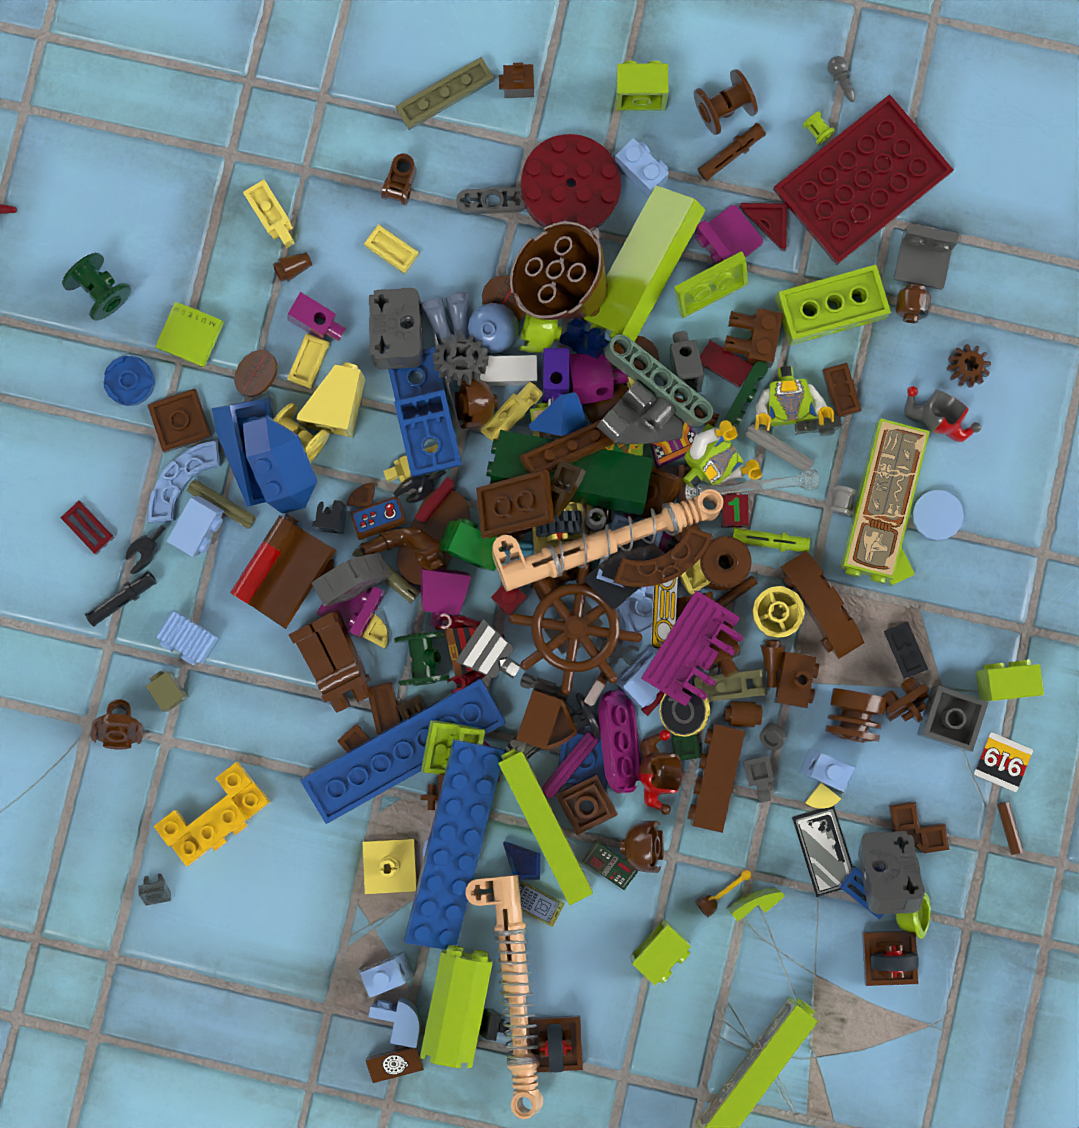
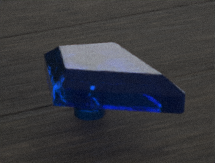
(523, 861)

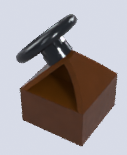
(550, 724)

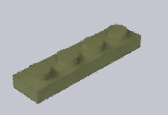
(444, 93)

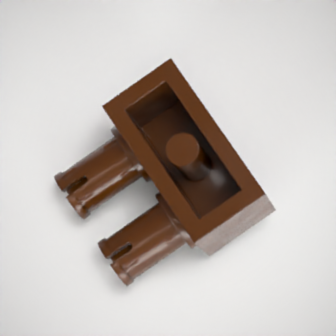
(764, 331)

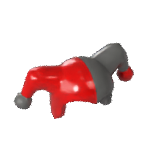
(940, 414)

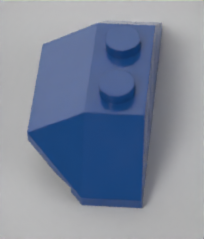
(279, 464)

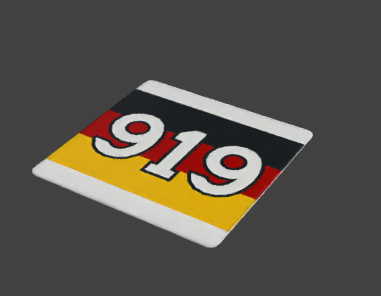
(1003, 762)

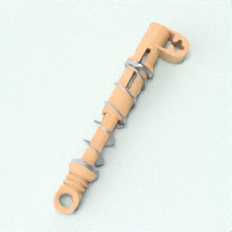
(555, 560)

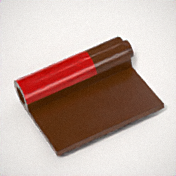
(282, 571)

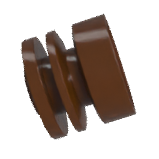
(855, 715)

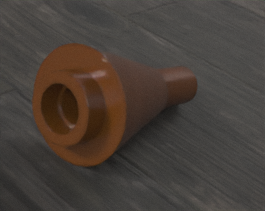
(772, 655)

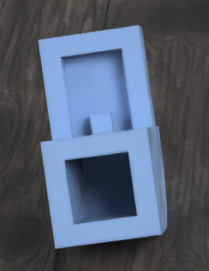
(405, 1018)

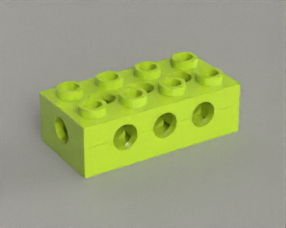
(836, 289)

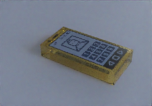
(539, 904)

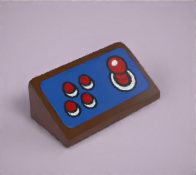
(378, 517)

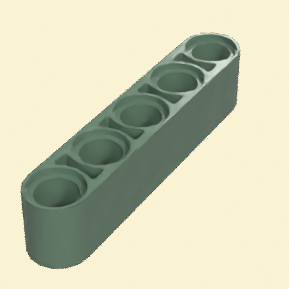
(653, 368)

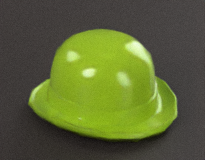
(918, 921)

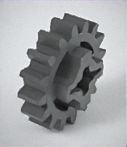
(460, 359)

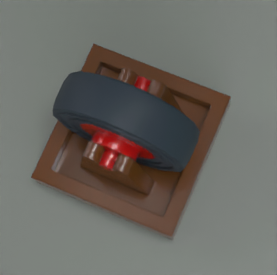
(890, 958)
(558, 1043)

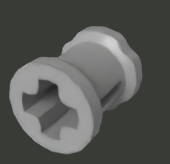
(843, 500)

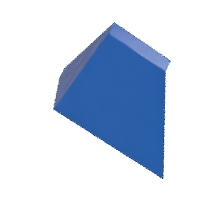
(561, 417)

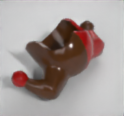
(659, 771)

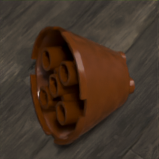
(560, 273)

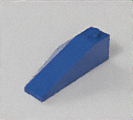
(229, 428)

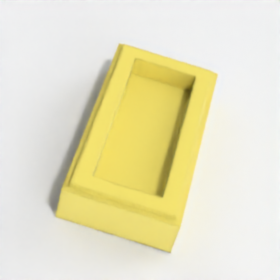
(391, 249)
(308, 361)

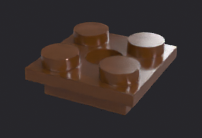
(591, 790)

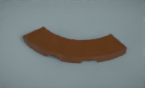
(667, 566)

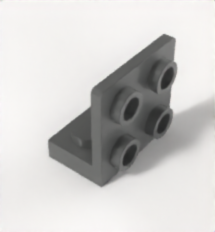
(925, 256)

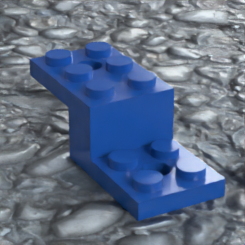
(424, 416)

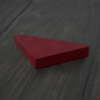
(770, 219)

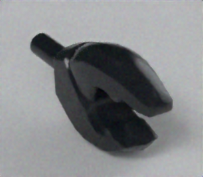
(422, 484)
(147, 548)

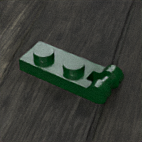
(746, 393)

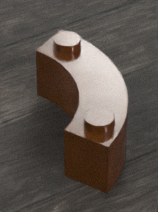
(823, 604)

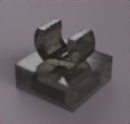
(154, 892)

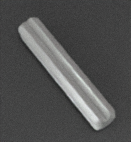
(779, 448)

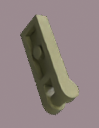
(733, 686)

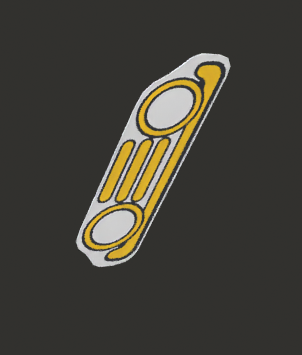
(663, 611)

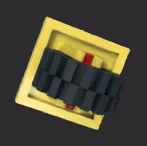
(565, 528)

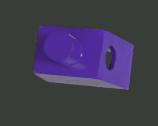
(555, 373)

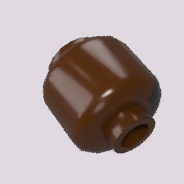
(913, 303)

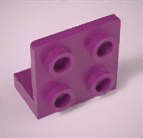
(356, 612)

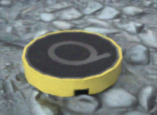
(683, 719)

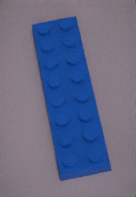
(394, 753)
(454, 844)

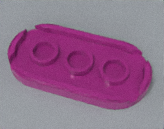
(619, 741)

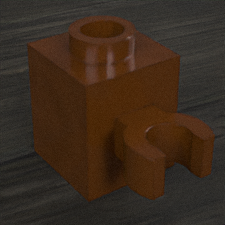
(517, 80)

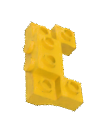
(219, 821)

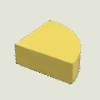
(377, 632)
(822, 797)

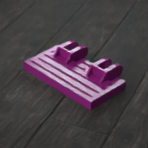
(689, 647)

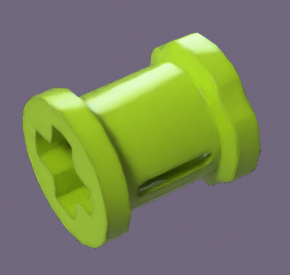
(818, 128)

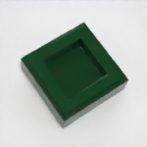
(686, 747)

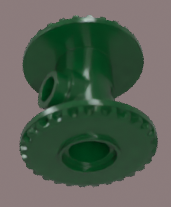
(98, 284)
(423, 658)

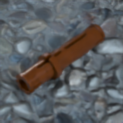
(740, 145)

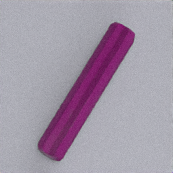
(569, 765)

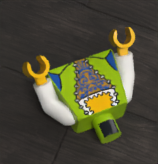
(790, 402)
(716, 459)

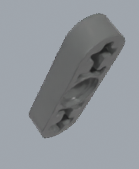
(473, 194)

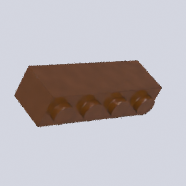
(717, 777)

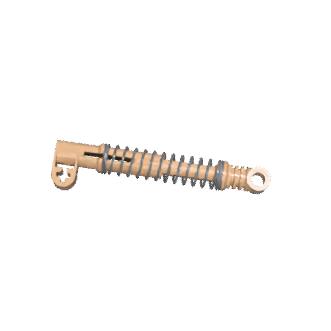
(515, 984)

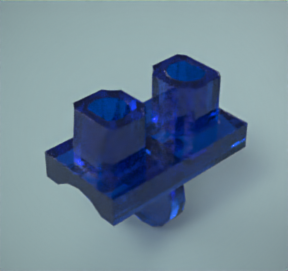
(584, 342)

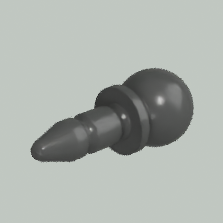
(838, 68)

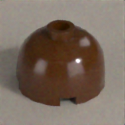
(475, 404)
(644, 846)

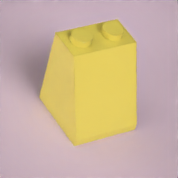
(335, 402)

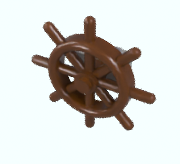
(574, 626)

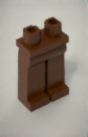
(333, 660)

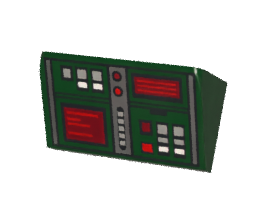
(609, 865)

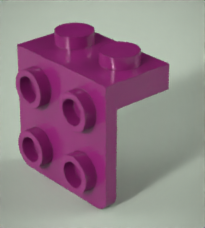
(728, 235)

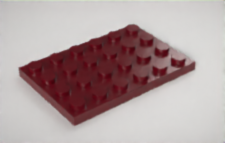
(863, 179)

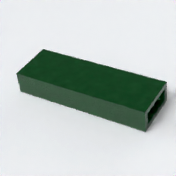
(610, 481)

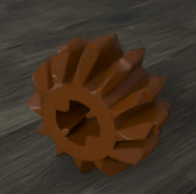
(977, 364)

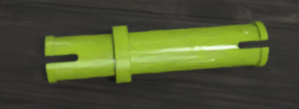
(801, 543)

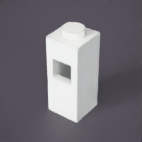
(510, 370)

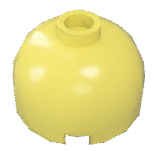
(778, 612)

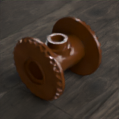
(726, 102)
(737, 556)

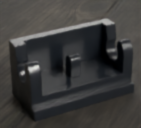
(331, 520)
(906, 650)

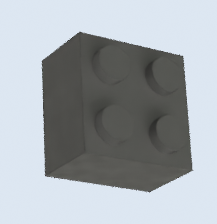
(952, 718)

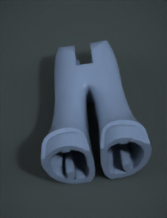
(458, 310)

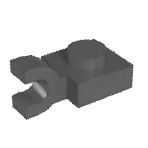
(759, 773)

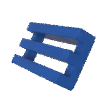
(849, 879)

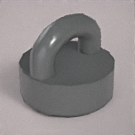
(773, 736)

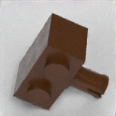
(796, 680)

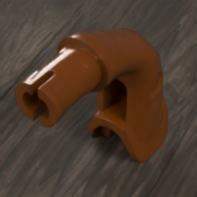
(425, 548)

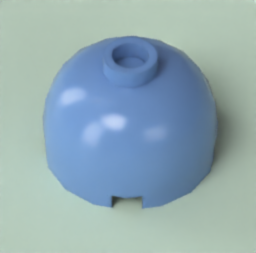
(494, 326)

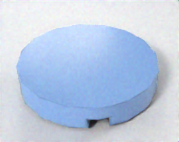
(937, 515)

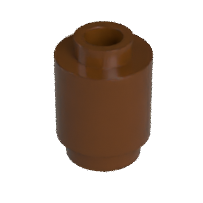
(743, 714)

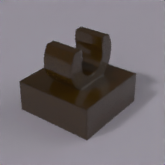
(411, 707)

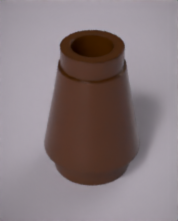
(291, 266)

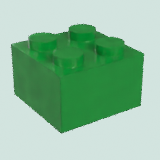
(465, 543)

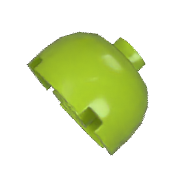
(539, 334)

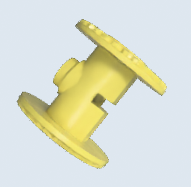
(311, 444)

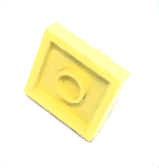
(389, 866)

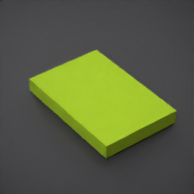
(711, 285)

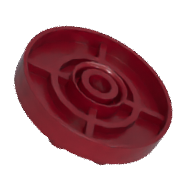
(575, 159)

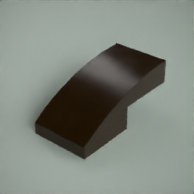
(564, 485)

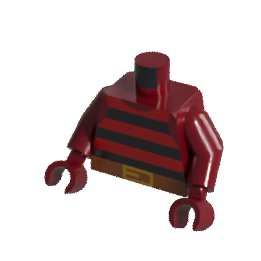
(458, 634)

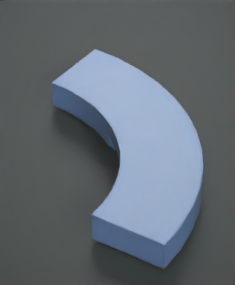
(176, 477)

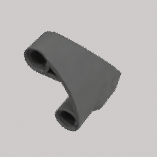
(641, 418)

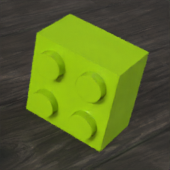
(641, 86)
(1004, 683)
(660, 953)

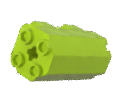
(457, 1007)

